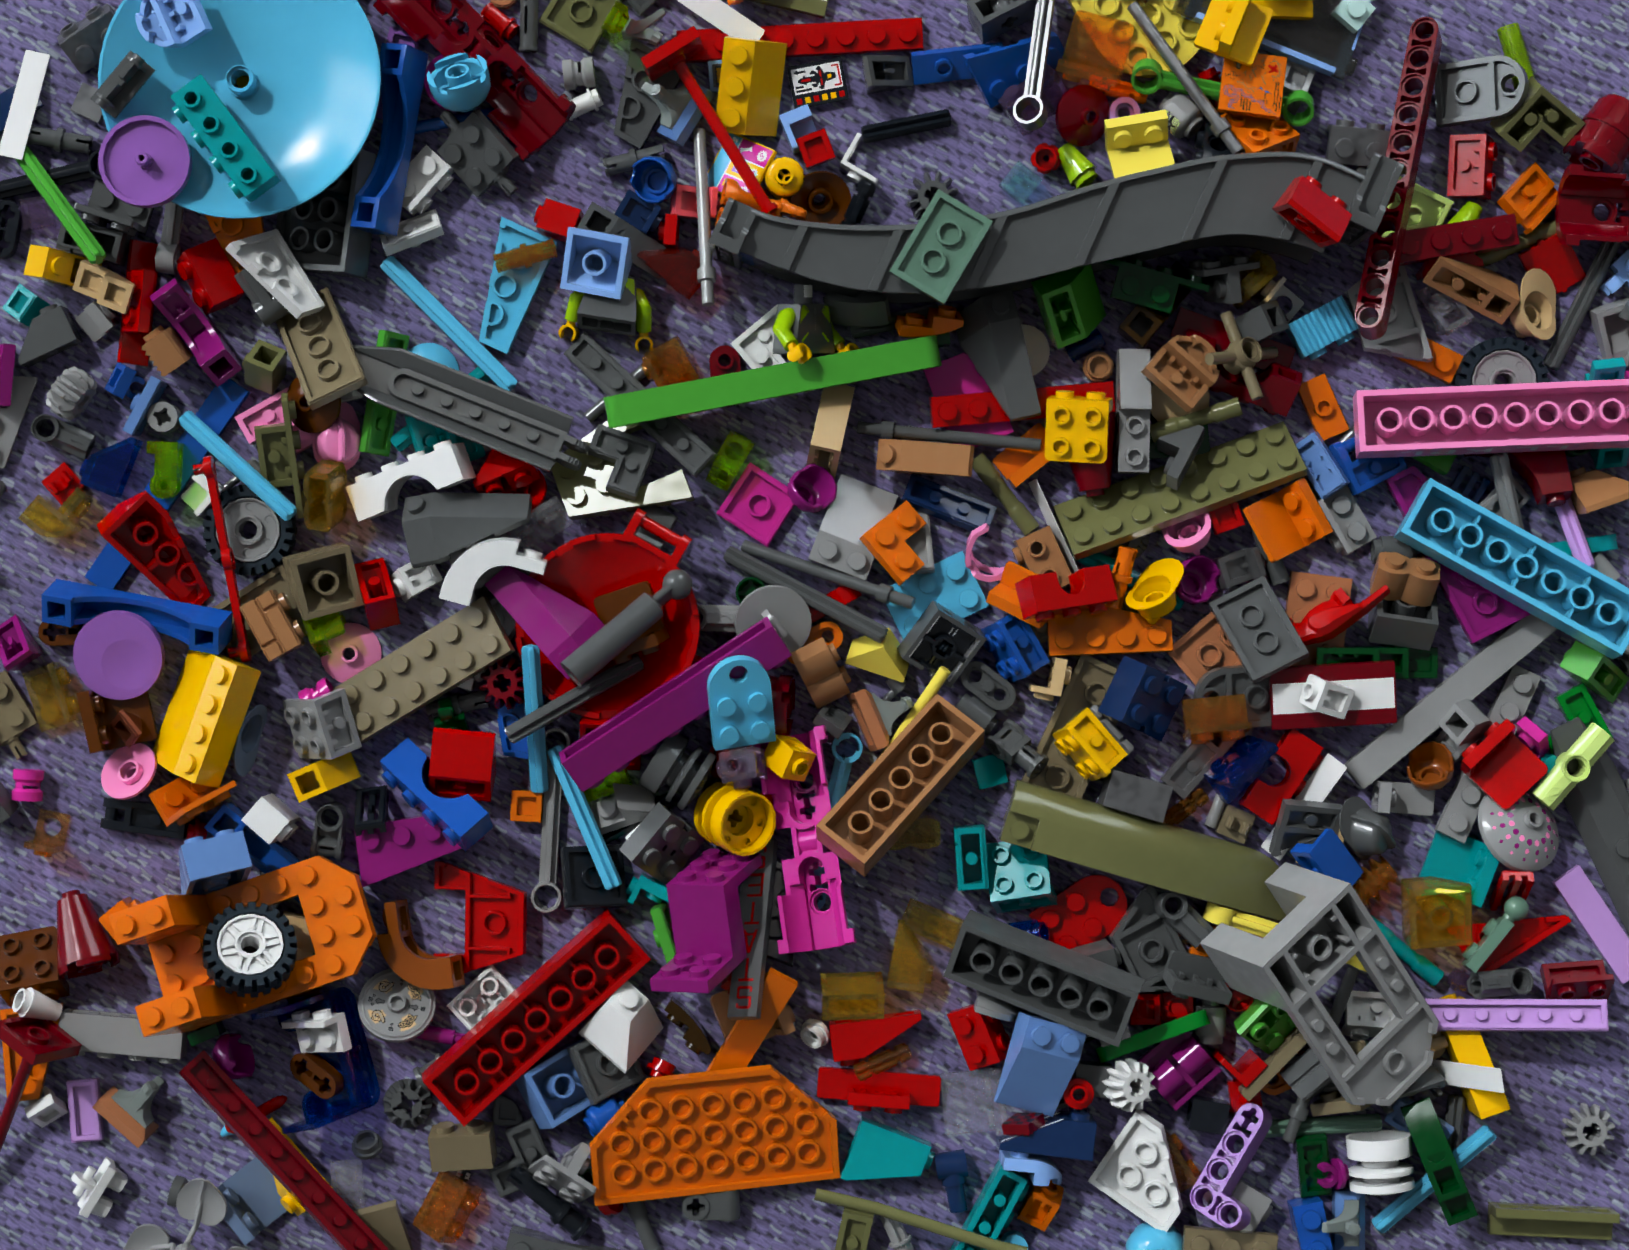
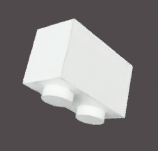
(271, 819)

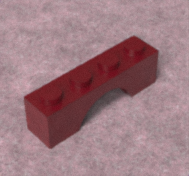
(1459, 238)
(1276, 382)

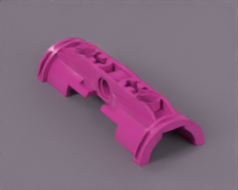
(802, 922)

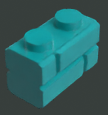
(971, 857)

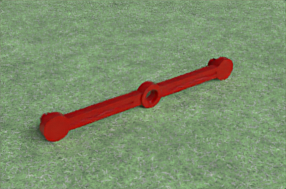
(227, 557)

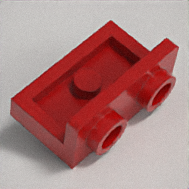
(979, 1037)

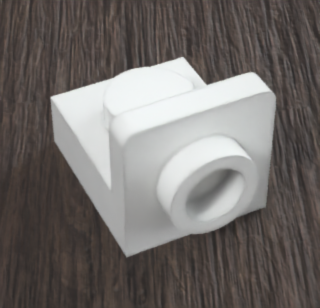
(412, 581)
(1326, 696)

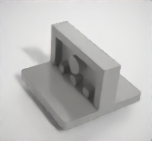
(564, 1175)

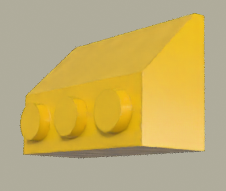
(751, 86)

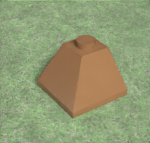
(1596, 490)

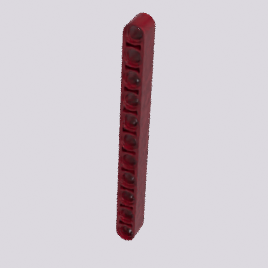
(1400, 135)

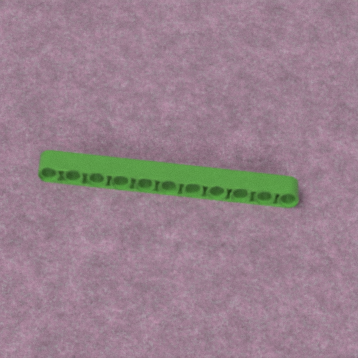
(772, 381)

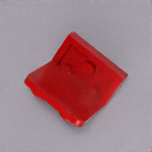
(1502, 765)

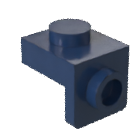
(639, 213)

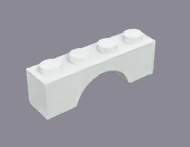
(379, 493)

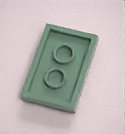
(940, 247)

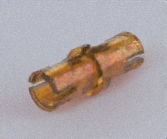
(525, 255)

